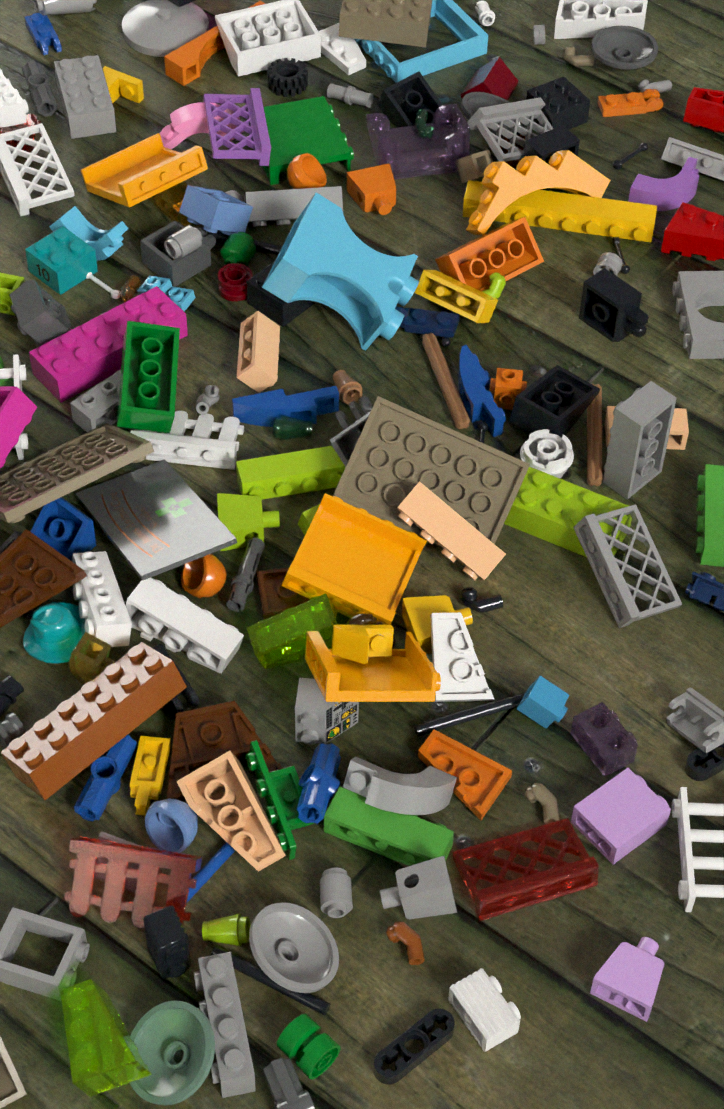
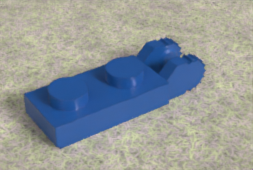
(42, 32)

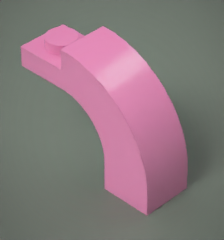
(189, 121)

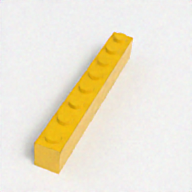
(573, 213)

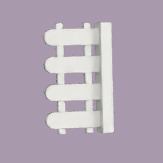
(199, 447)

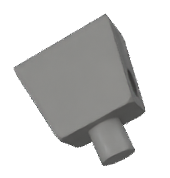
(422, 890)

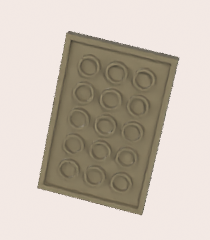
(406, 448)
(68, 469)

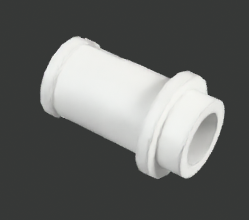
(486, 16)

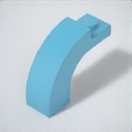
(103, 241)

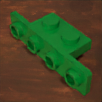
(282, 797)

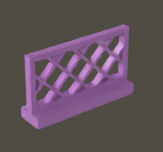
(254, 125)

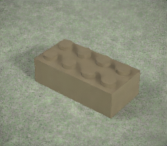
(386, 21)

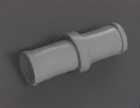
(350, 95)

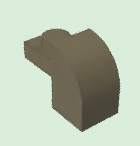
(473, 166)

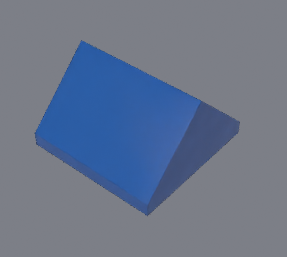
(65, 528)

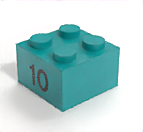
(61, 260)

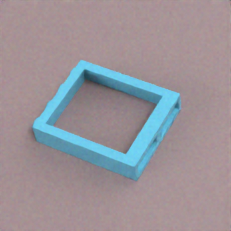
(471, 45)

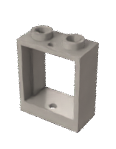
(10, 937)

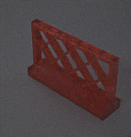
(534, 885)

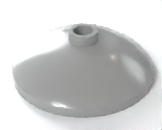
(294, 947)

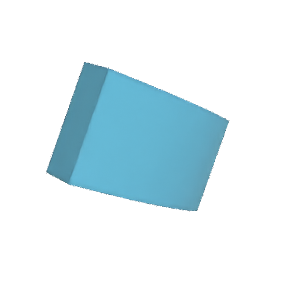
(180, 296)

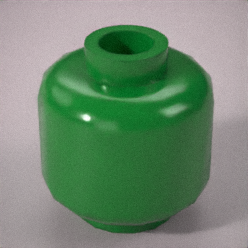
(238, 249)

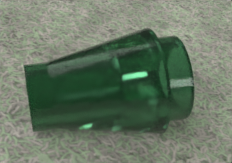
(291, 428)

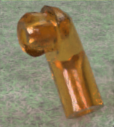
(128, 289)

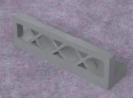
(707, 163)

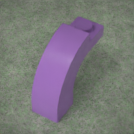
(668, 192)

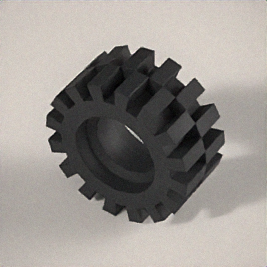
(287, 77)

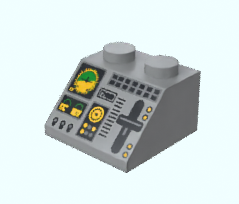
(321, 720)

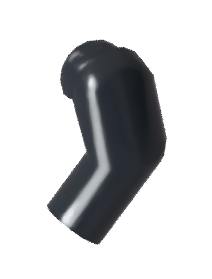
(478, 603)

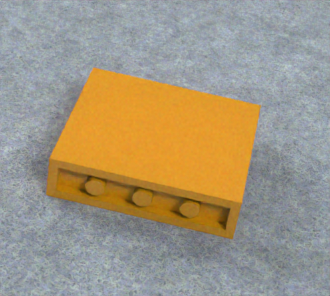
(142, 171)
(354, 560)
(394, 678)

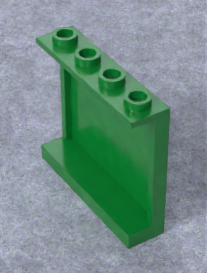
(302, 129)

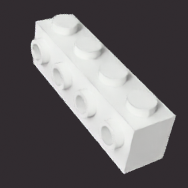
(12, 106)
(101, 600)

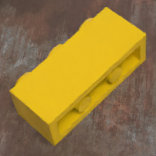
(456, 296)

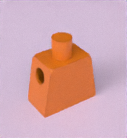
(373, 188)

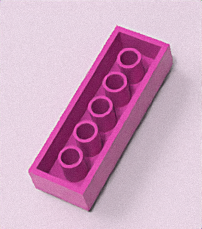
(96, 347)

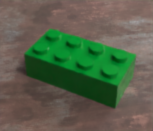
(148, 377)

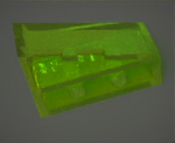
(283, 636)
(97, 1041)

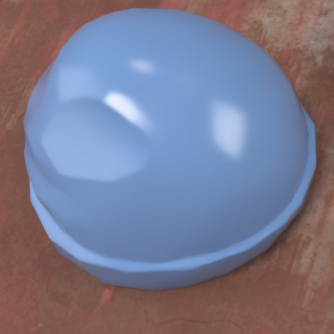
(171, 825)

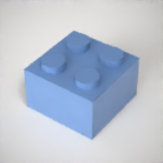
(215, 210)

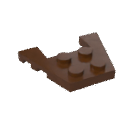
(206, 735)

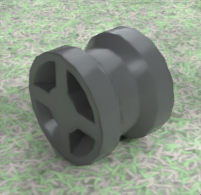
(10, 729)

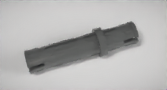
(243, 583)

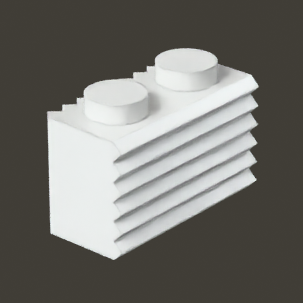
(484, 1009)

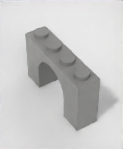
(695, 291)

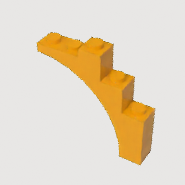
(507, 185)

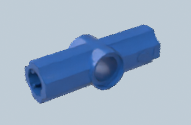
(319, 783)
(99, 788)

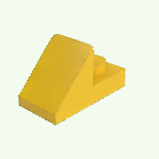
(123, 85)
(362, 641)

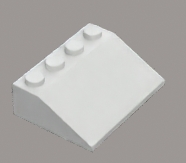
(268, 33)

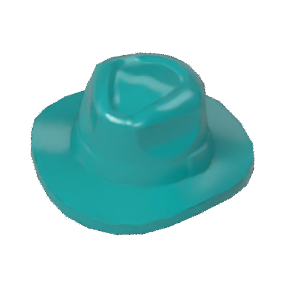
(54, 632)

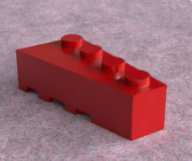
(695, 232)

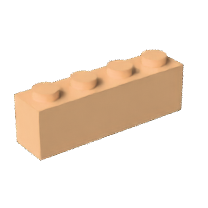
(450, 531)

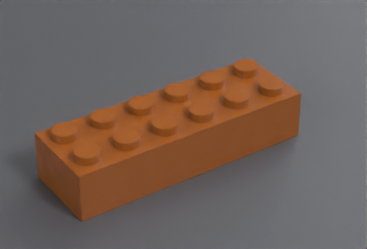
(93, 720)

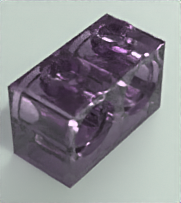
(599, 742)

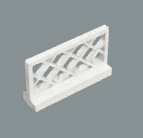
(13, 177)

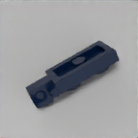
(428, 321)

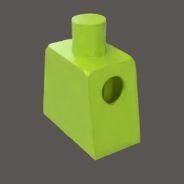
(245, 517)

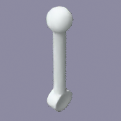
(113, 293)

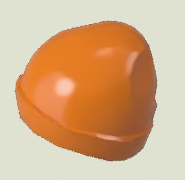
(306, 172)
(203, 576)

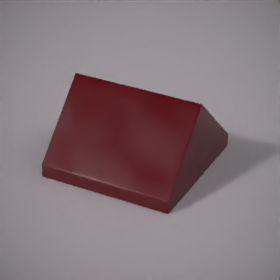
(493, 79)

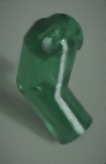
(420, 121)

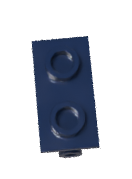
(704, 588)

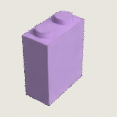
(620, 815)

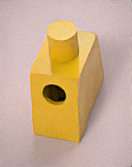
(417, 618)

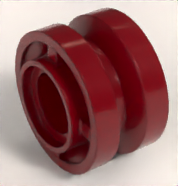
(233, 280)

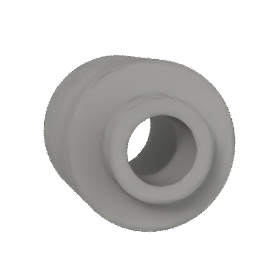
(183, 242)
(336, 893)

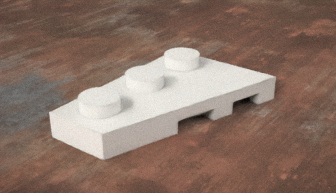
(341, 50)
(456, 661)

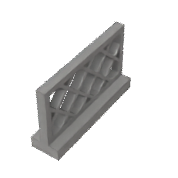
(510, 115)
(610, 570)

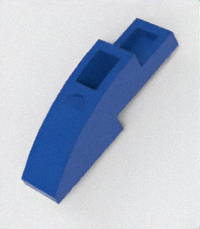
(475, 393)
(263, 407)

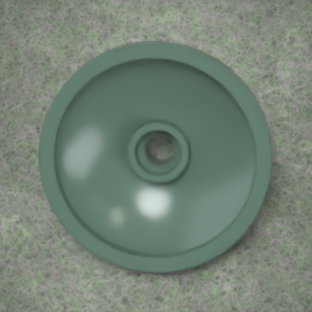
(161, 1040)

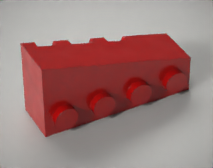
(705, 109)

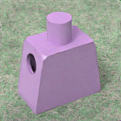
(630, 978)

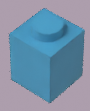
(544, 702)

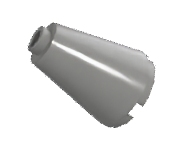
(53, 7)

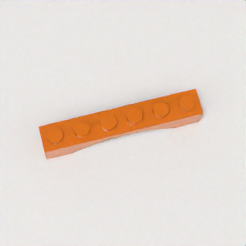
(188, 60)

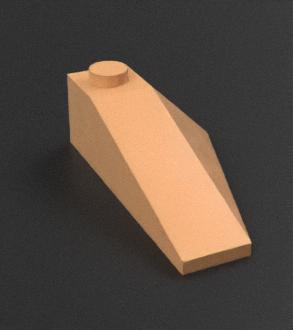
(230, 806)

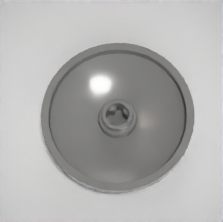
(162, 27)

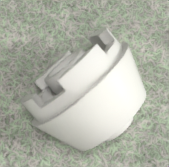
(548, 452)

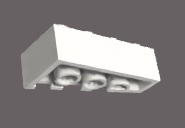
(589, 17)
(182, 625)

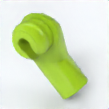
(497, 285)

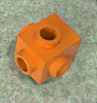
(507, 386)

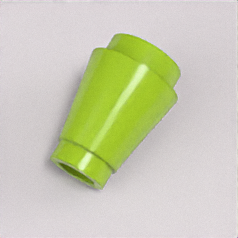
(227, 930)

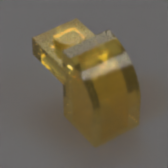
(89, 658)

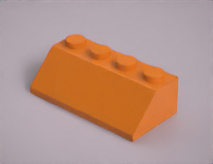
(503, 250)

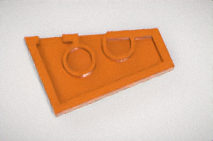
(478, 777)

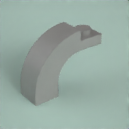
(398, 792)

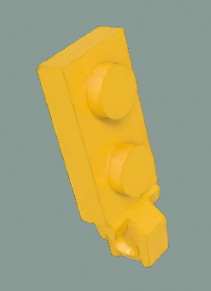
(149, 771)

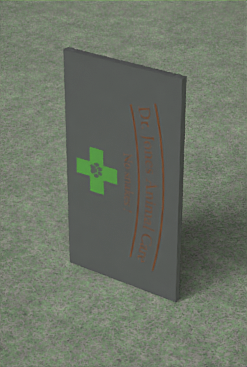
(155, 519)

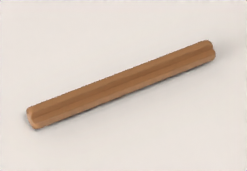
(445, 381)
(594, 440)

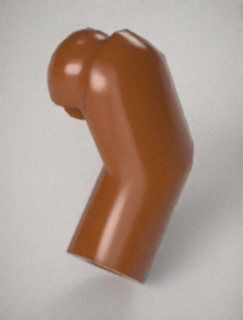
(402, 932)

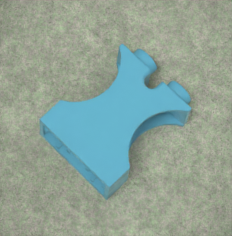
(334, 267)

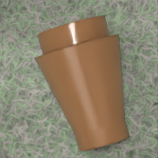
(348, 388)

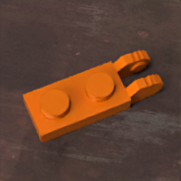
(630, 103)

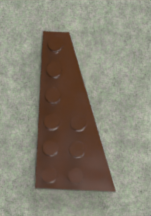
(31, 575)

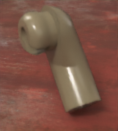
(577, 60)
(540, 793)

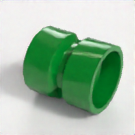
(312, 1050)

